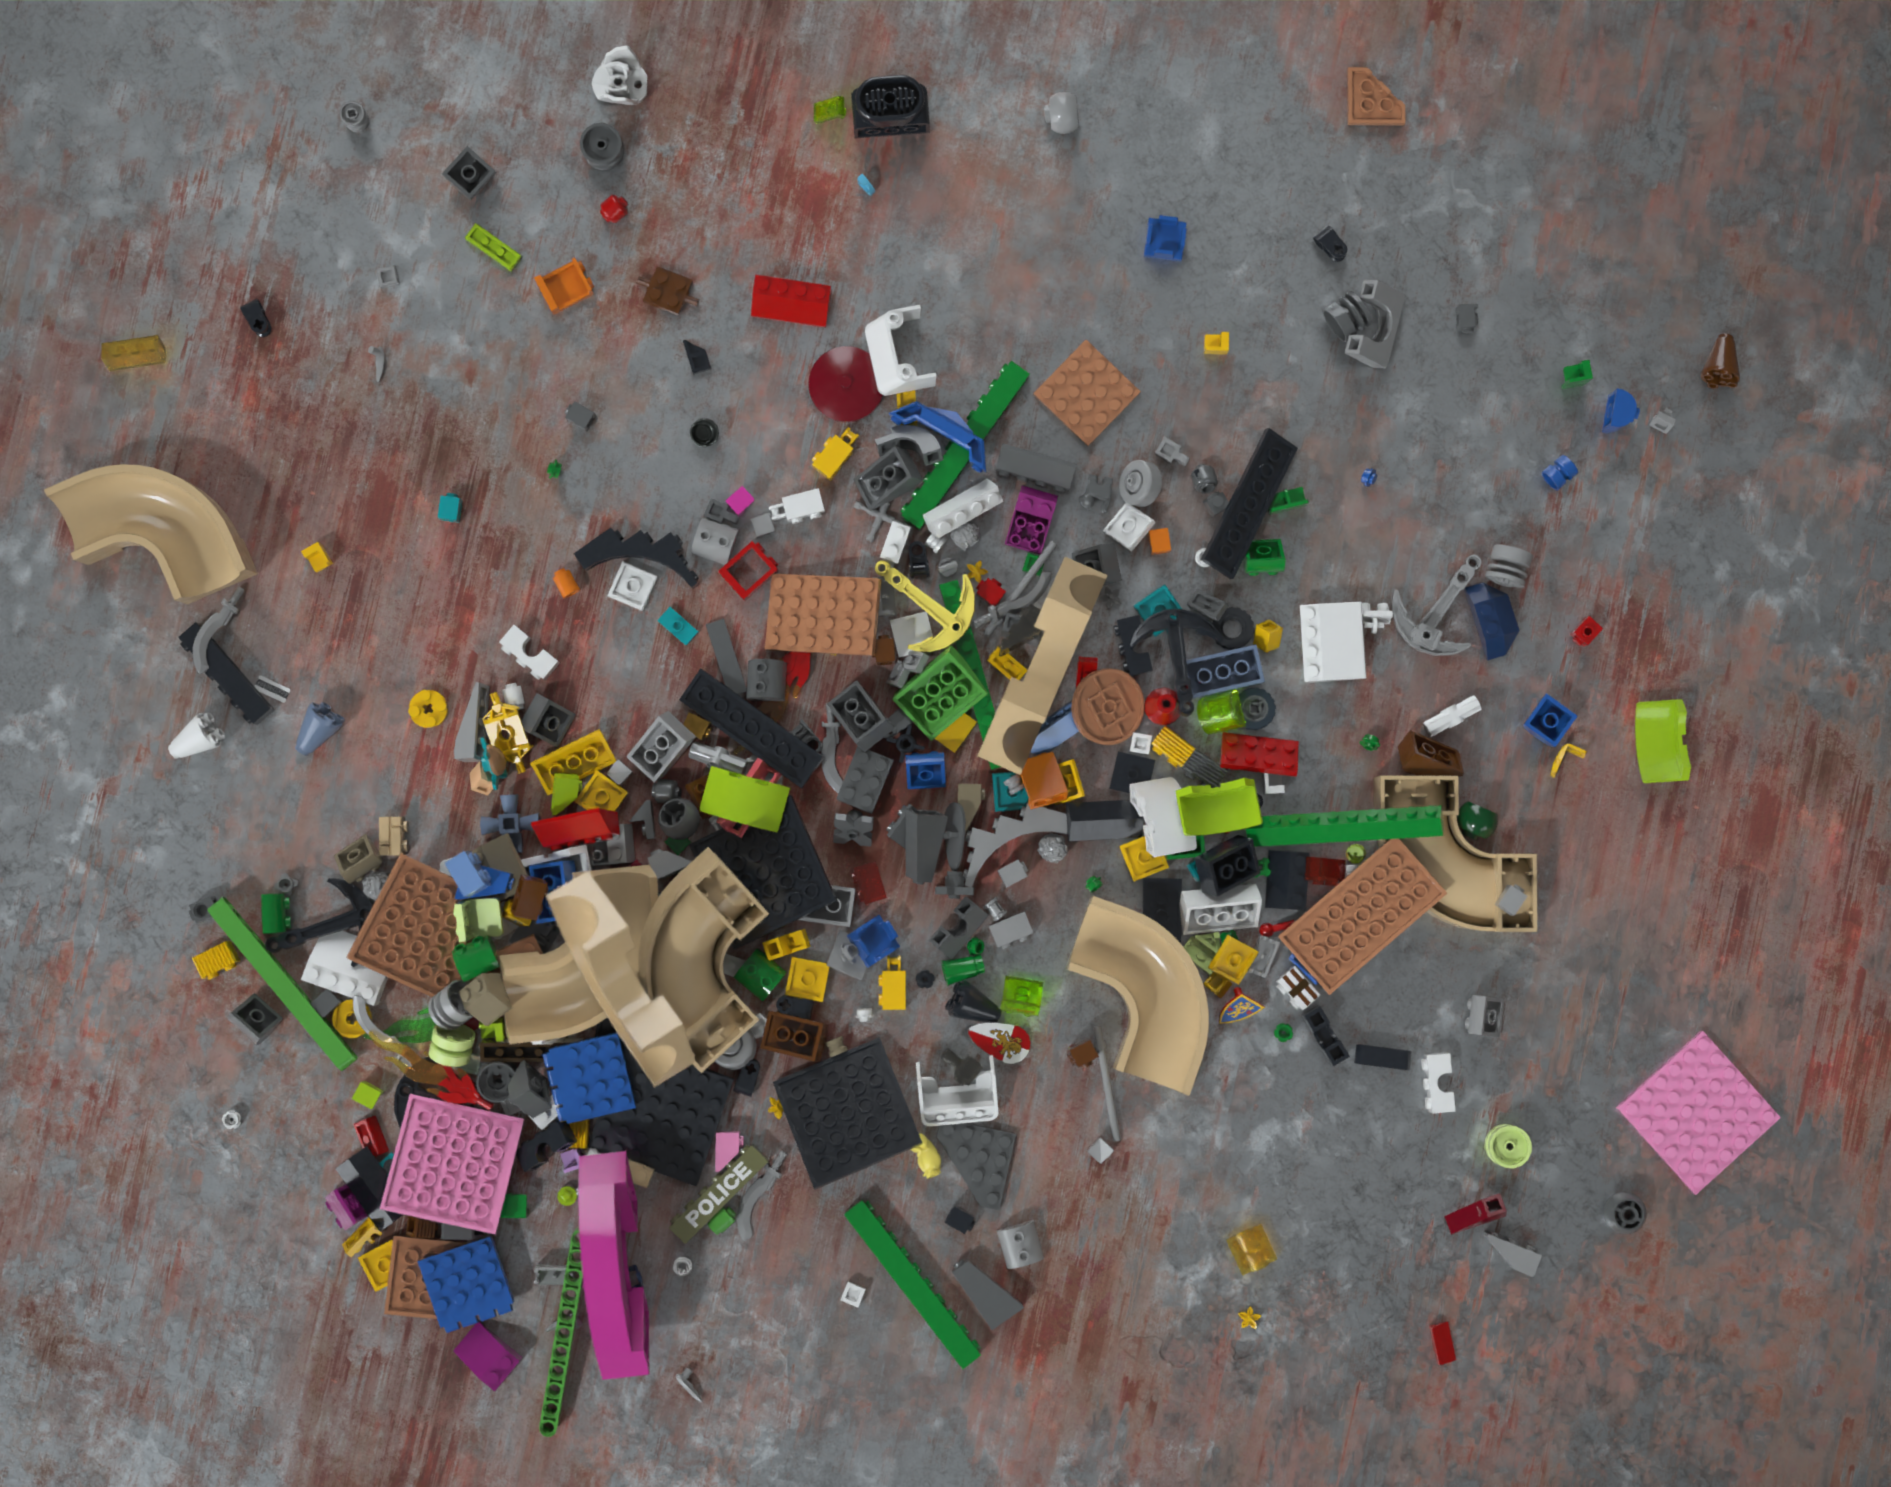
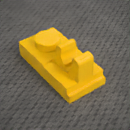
(1006, 665)
(360, 1236)

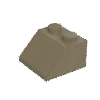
(486, 998)

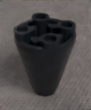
(971, 1004)

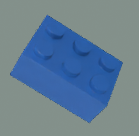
(555, 875)

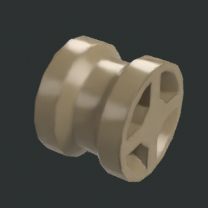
(836, 1046)

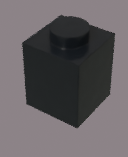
(960, 1219)

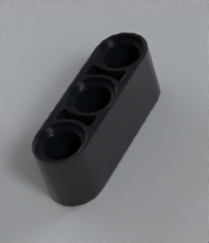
(1382, 1057)

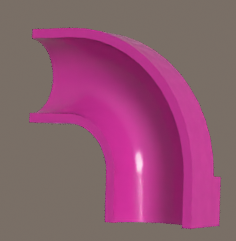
(615, 1309)

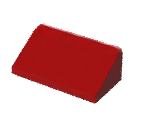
(371, 1135)
(1442, 1343)

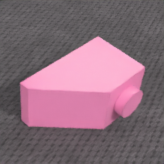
(727, 1147)

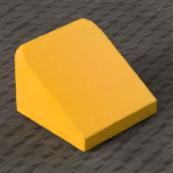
(1217, 984)

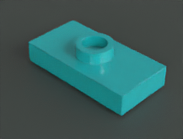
(678, 626)

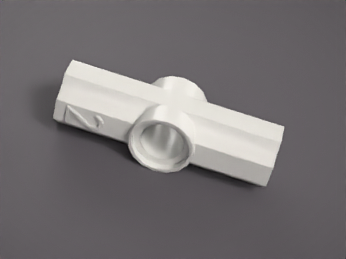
(1452, 716)

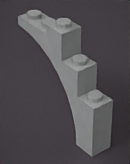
(1006, 829)

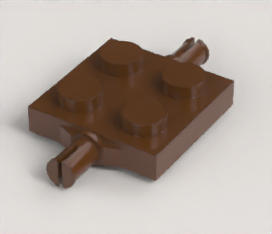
(667, 291)

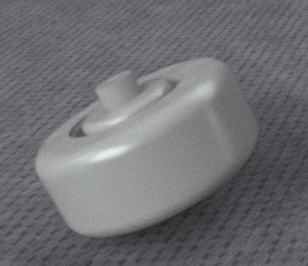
(1140, 483)
(739, 1053)

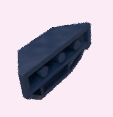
(1493, 619)

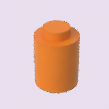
(565, 583)

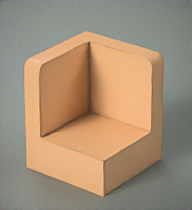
(481, 780)

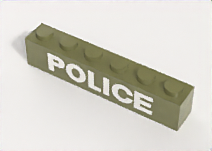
(718, 1194)

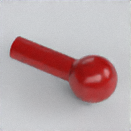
(1268, 929)

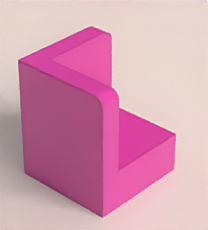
(740, 501)

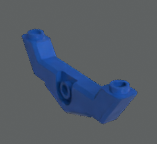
(947, 424)

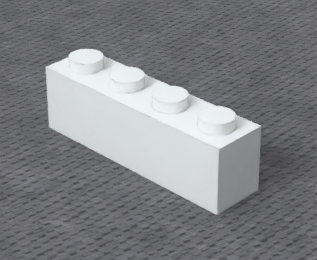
(963, 508)

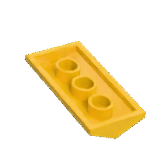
(578, 757)

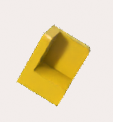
(1216, 343)
(317, 556)
(1267, 635)

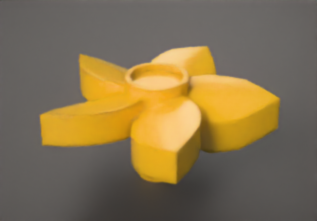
(976, 571)
(776, 1108)
(1249, 1318)

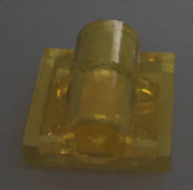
(1251, 1249)

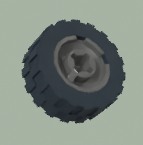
(1265, 706)

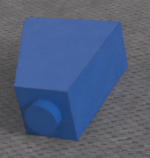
(500, 882)

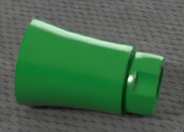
(962, 968)

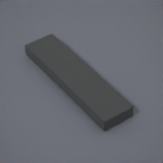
(726, 656)

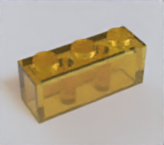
(133, 353)

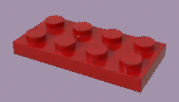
(1259, 754)

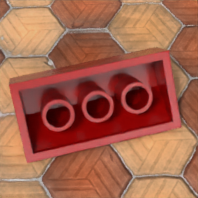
(790, 300)
(577, 828)

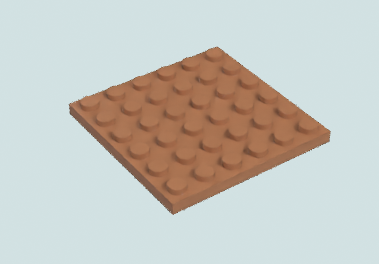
(412, 928)

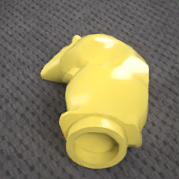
(928, 1158)

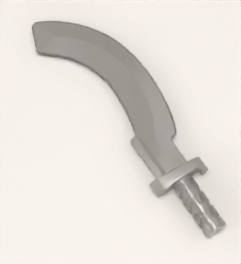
(1017, 605)
(210, 627)
(828, 751)
(367, 1025)
(753, 1194)

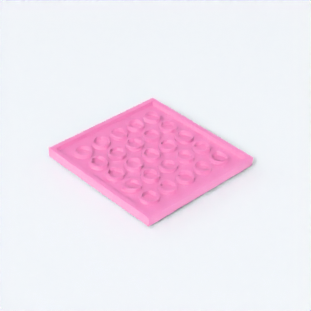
(1698, 1112)
(452, 1164)

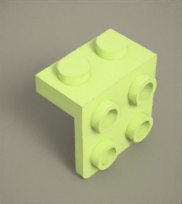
(478, 918)

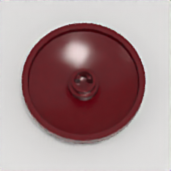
(844, 385)

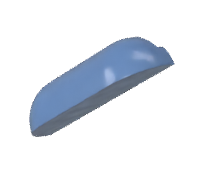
(1055, 730)

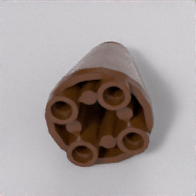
(1722, 364)

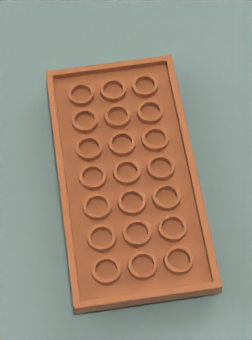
(1362, 914)

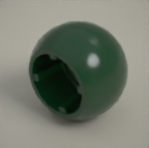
(1476, 821)

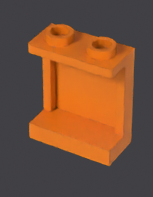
(565, 286)
(1043, 781)

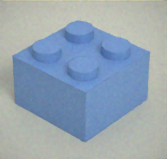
(468, 873)

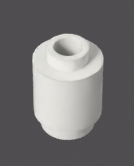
(513, 695)

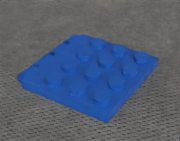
(589, 1078)
(467, 1284)

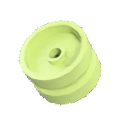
(452, 1047)
(1516, 1138)

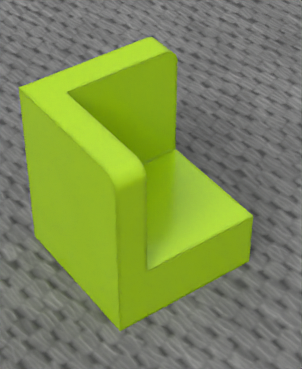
(494, 1030)
(367, 1094)

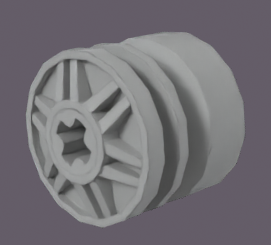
(1508, 570)
(447, 1007)

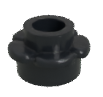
(930, 978)

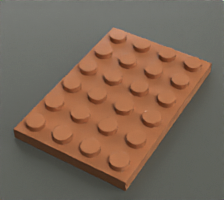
(823, 614)

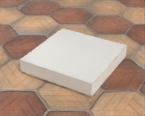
(1129, 526)
(632, 586)
(909, 631)

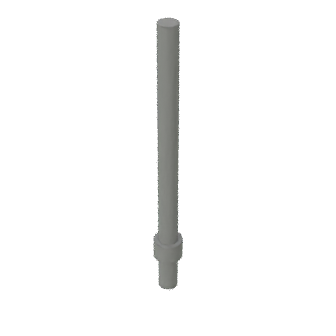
(1023, 584)
(1100, 1046)

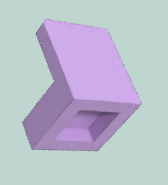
(571, 1159)

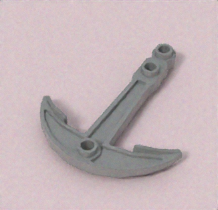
(1436, 613)

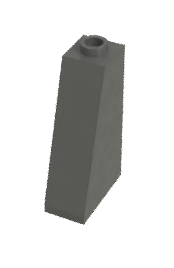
(923, 843)
(987, 1295)

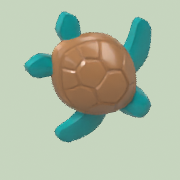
(493, 761)

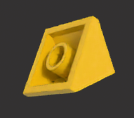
(1072, 781)

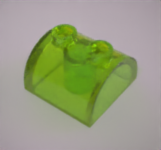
(1220, 712)
(1021, 996)

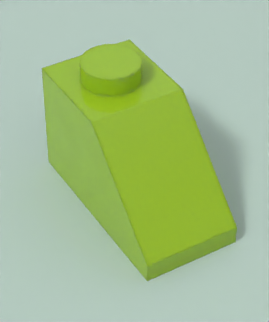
(564, 791)

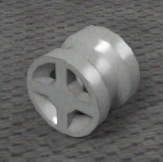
(1014, 784)

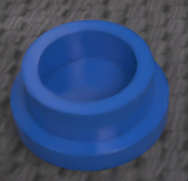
(1369, 477)

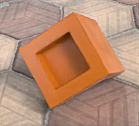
(1159, 541)

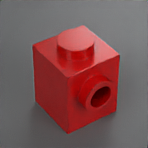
(990, 591)
(1586, 631)

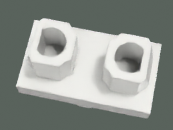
(1377, 618)

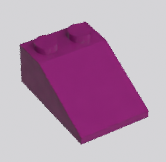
(345, 1207)
(487, 1355)

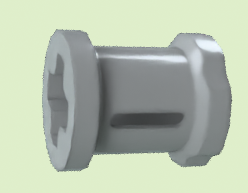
(995, 909)

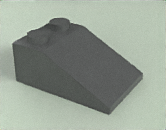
(888, 478)

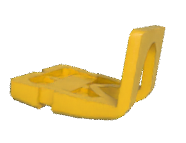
(1574, 750)

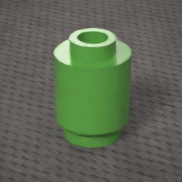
(722, 1220)

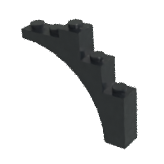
(610, 547)

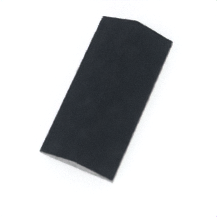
(1103, 820)
(368, 1182)

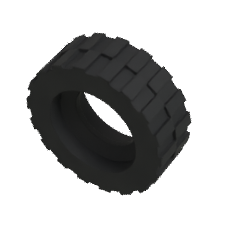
(1247, 628)

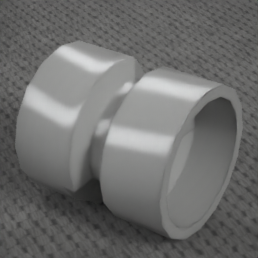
(354, 116)

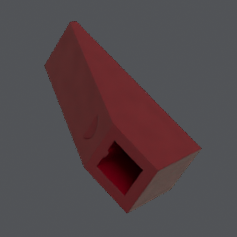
(1476, 1214)

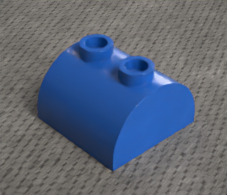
(1619, 411)
(1549, 721)
(925, 770)

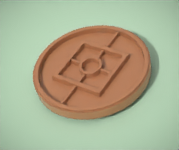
(1108, 706)

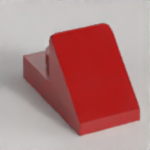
(1084, 667)

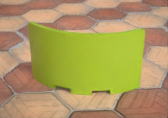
(1659, 741)
(744, 799)
(1220, 808)

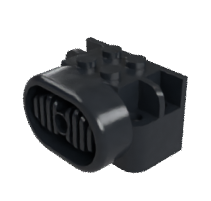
(903, 117)

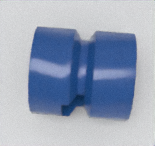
(1562, 470)

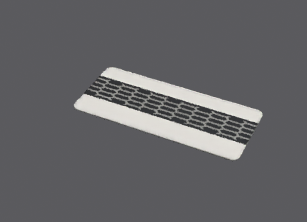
(272, 689)

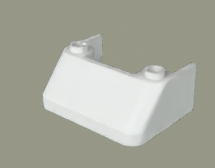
(888, 374)
(958, 1103)

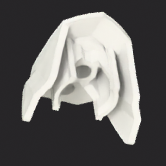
(622, 67)

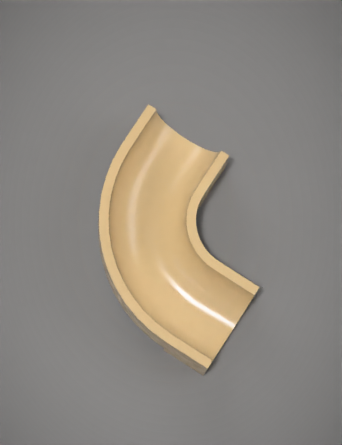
(160, 512)
(1028, 702)
(1467, 874)
(598, 945)
(686, 951)
(549, 989)
(1159, 989)

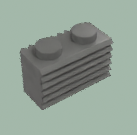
(1204, 769)

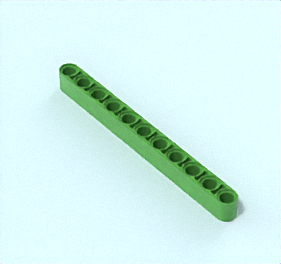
(282, 983)
(562, 1340)

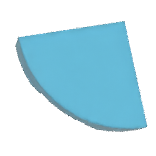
(866, 185)

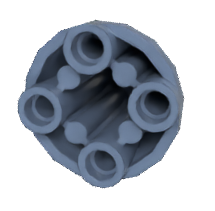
(317, 727)

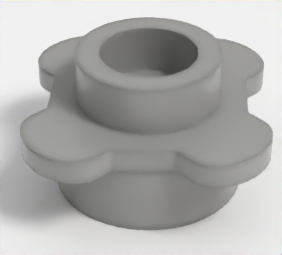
(280, 885)
(849, 952)

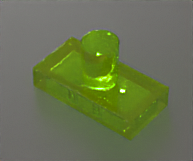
(829, 109)

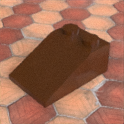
(1428, 757)
(794, 1036)

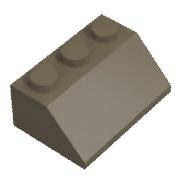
(502, 856)

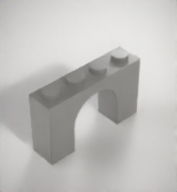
(1388, 305)

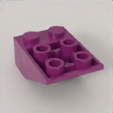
(1031, 519)

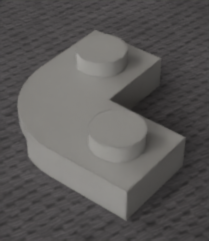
(914, 662)

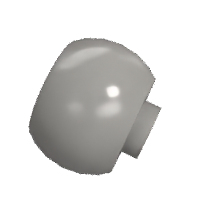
(1062, 112)

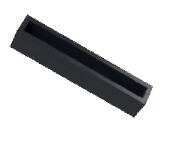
(230, 678)

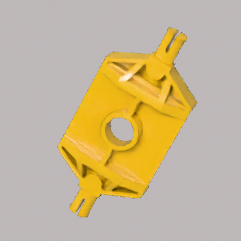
(507, 718)

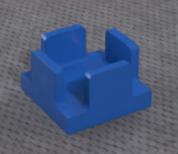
(1165, 238)
(874, 940)

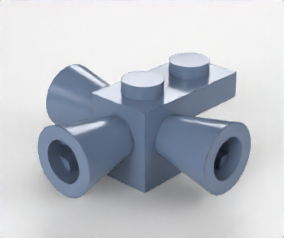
(509, 822)

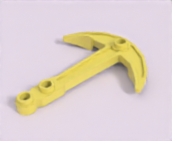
(947, 619)

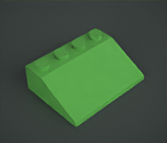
(940, 693)

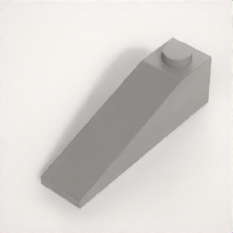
(468, 742)

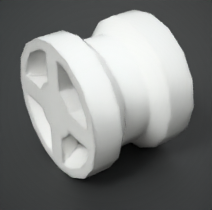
(935, 543)

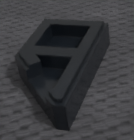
(697, 358)

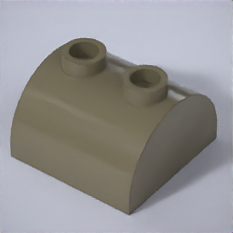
(358, 859)

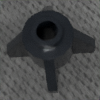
(900, 743)

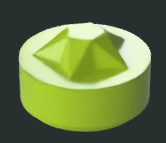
(1355, 853)
(567, 1195)

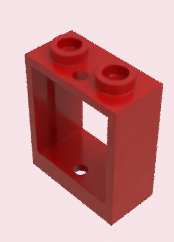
(772, 564)

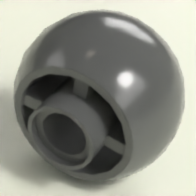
(679, 818)
(1637, 1217)

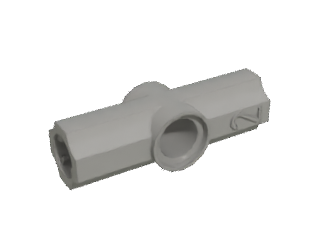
(717, 757)

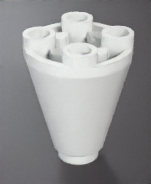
(197, 736)

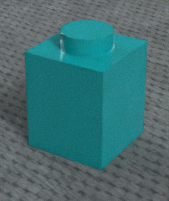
(450, 508)

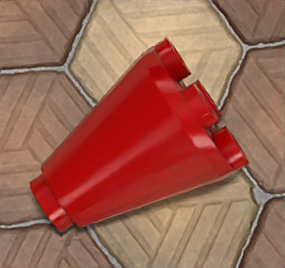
(1156, 711)

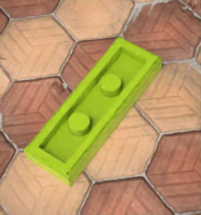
(493, 247)

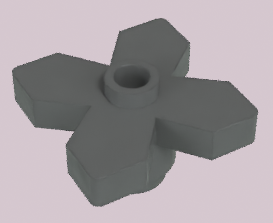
(853, 827)
(954, 886)

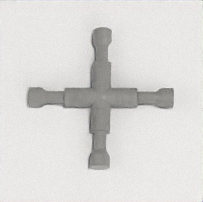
(880, 516)

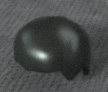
(704, 432)

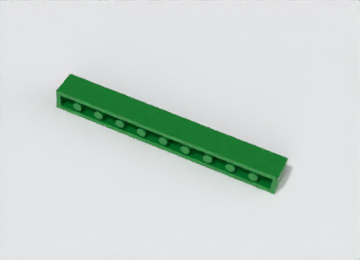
(956, 458)
(968, 650)
(1348, 826)
(912, 1283)

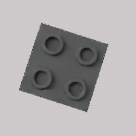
(544, 933)

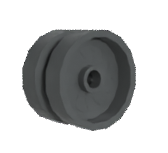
(602, 136)

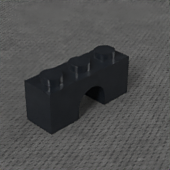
(1134, 663)
(1325, 1036)
(533, 1152)

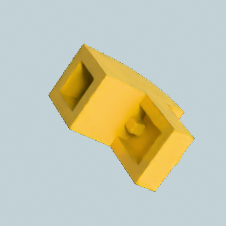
(786, 944)

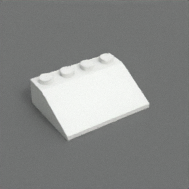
(1333, 642)
(333, 971)

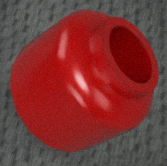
(614, 208)

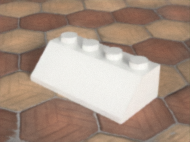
(1230, 911)

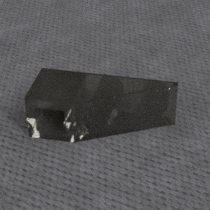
(1022, 631)

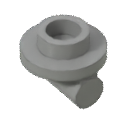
(948, 567)

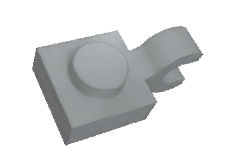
(1169, 451)

